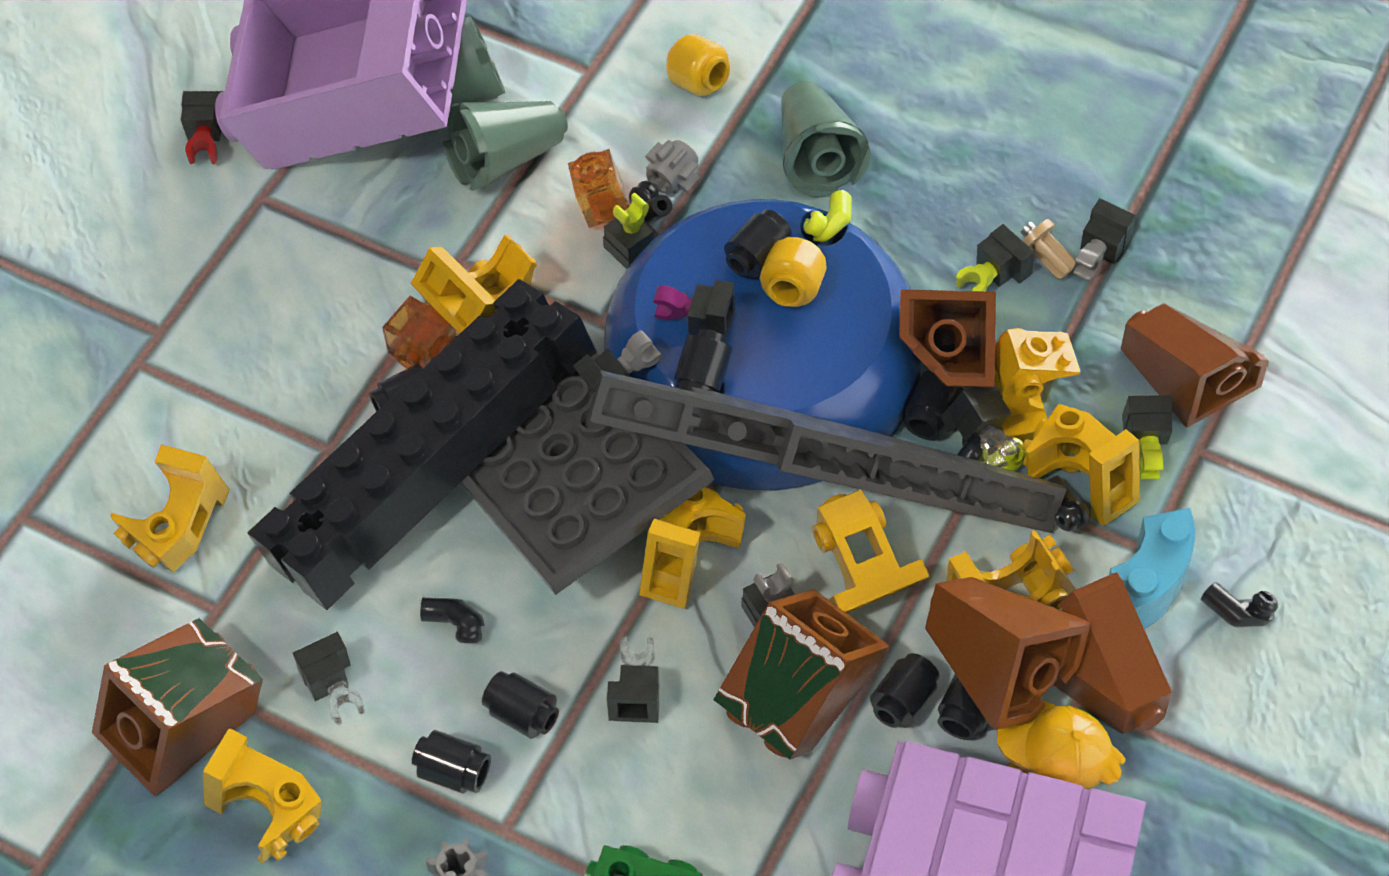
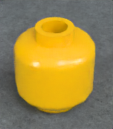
(697, 65)
(793, 272)

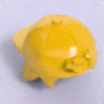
(1062, 746)

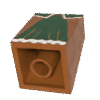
(799, 672)
(173, 702)

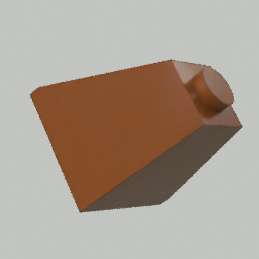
(951, 334)
(1191, 362)
(1004, 646)
(1118, 667)

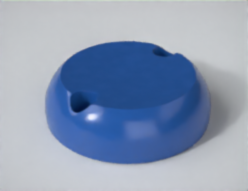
(818, 359)

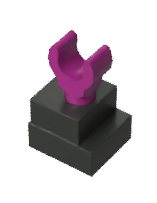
(708, 309)

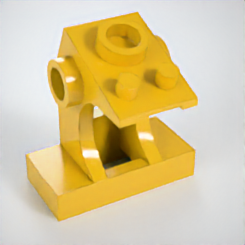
(465, 295)
(1021, 367)
(1105, 458)
(193, 494)
(675, 543)
(1033, 564)
(872, 578)
(244, 773)

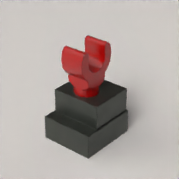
(200, 123)

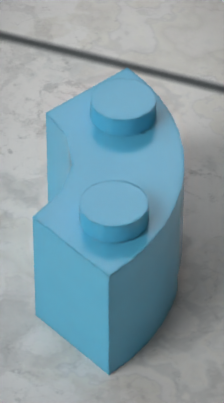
(1160, 565)

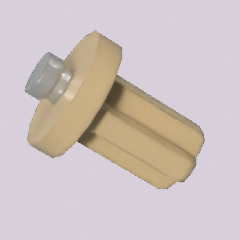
(1048, 249)

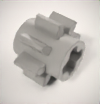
(672, 167)
(455, 857)

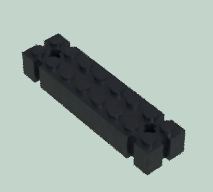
(422, 443)

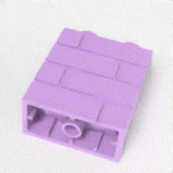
(337, 75)
(987, 820)

